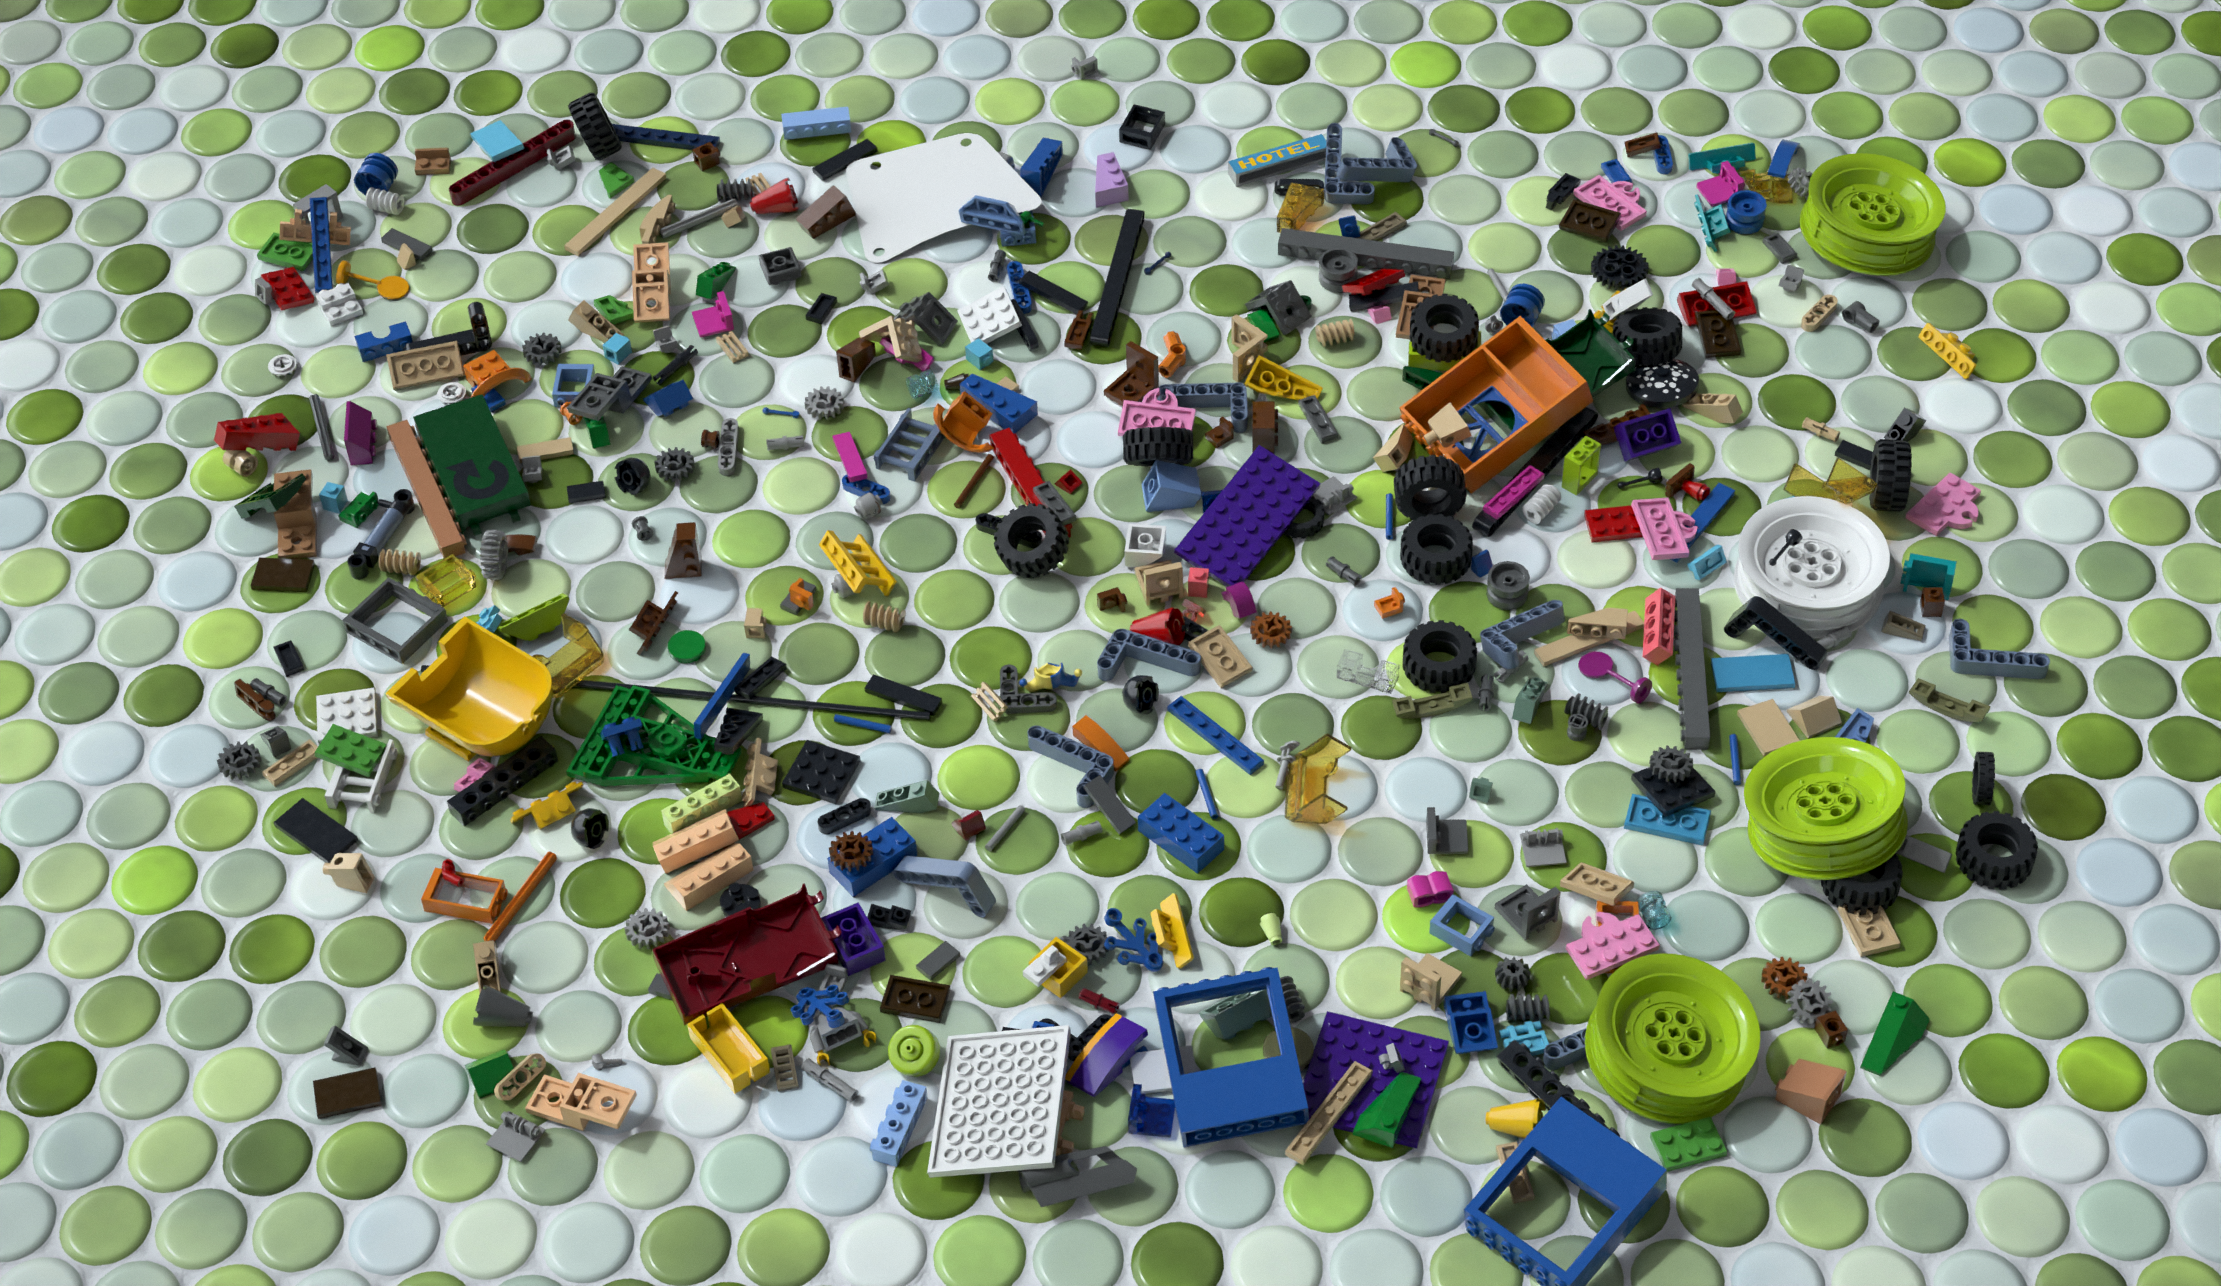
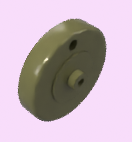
(1302, 1042)

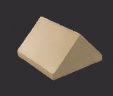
(1816, 715)

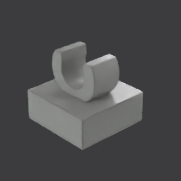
(1392, 1059)

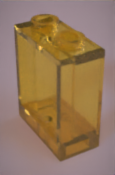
(438, 571)

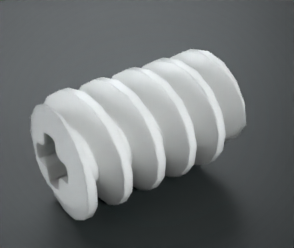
(384, 201)
(1541, 503)

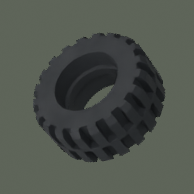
(595, 126)
(1654, 332)
(1440, 345)
(1164, 444)
(1429, 473)
(1892, 473)
(1020, 523)
(1439, 531)
(1439, 638)
(1990, 869)
(1867, 895)

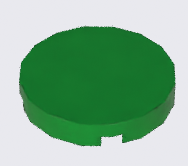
(686, 646)
(667, 740)

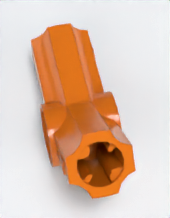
(1176, 355)

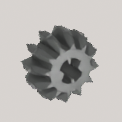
(1512, 974)

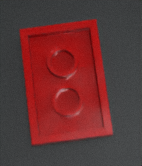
(1375, 280)
(288, 288)
(1612, 524)

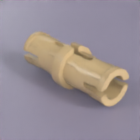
(1820, 430)

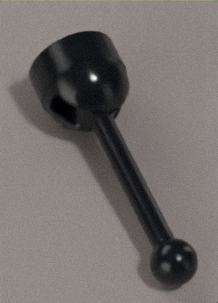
(1654, 476)
(1793, 538)

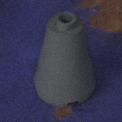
(500, 1010)

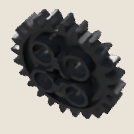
(1619, 267)

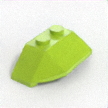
(537, 619)

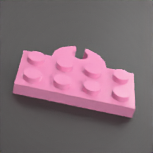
(1613, 197)
(1155, 413)
(1946, 506)
(1664, 528)
(1610, 944)

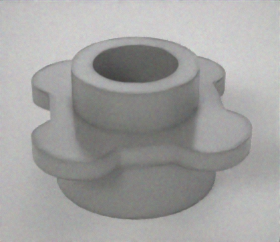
(1489, 325)

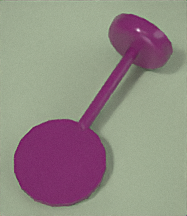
(1599, 664)

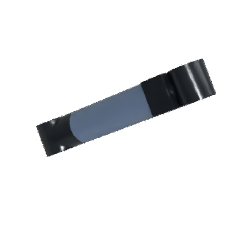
(367, 553)

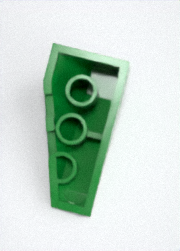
(1897, 1030)
(1387, 1113)

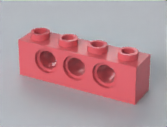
(1659, 626)

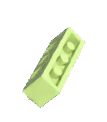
(702, 804)

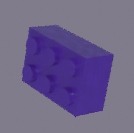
(1647, 435)
(858, 944)

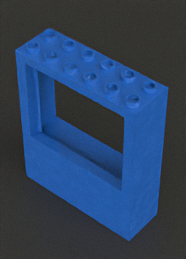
(1240, 1096)
(1595, 1163)

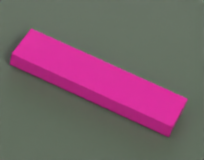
(849, 457)
(1513, 492)

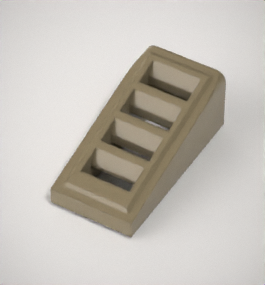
(1896, 625)
(782, 1055)

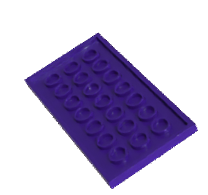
(1247, 517)

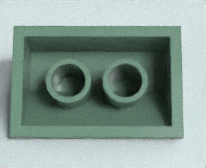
(1237, 1013)

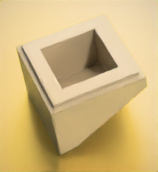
(733, 216)

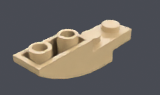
(656, 219)

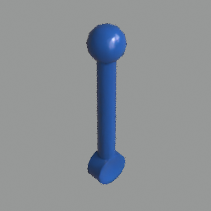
(795, 414)

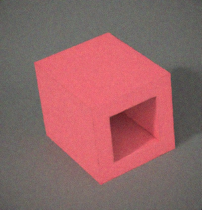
(1198, 582)

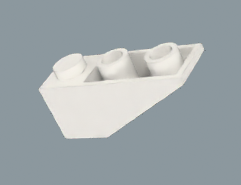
(1627, 299)

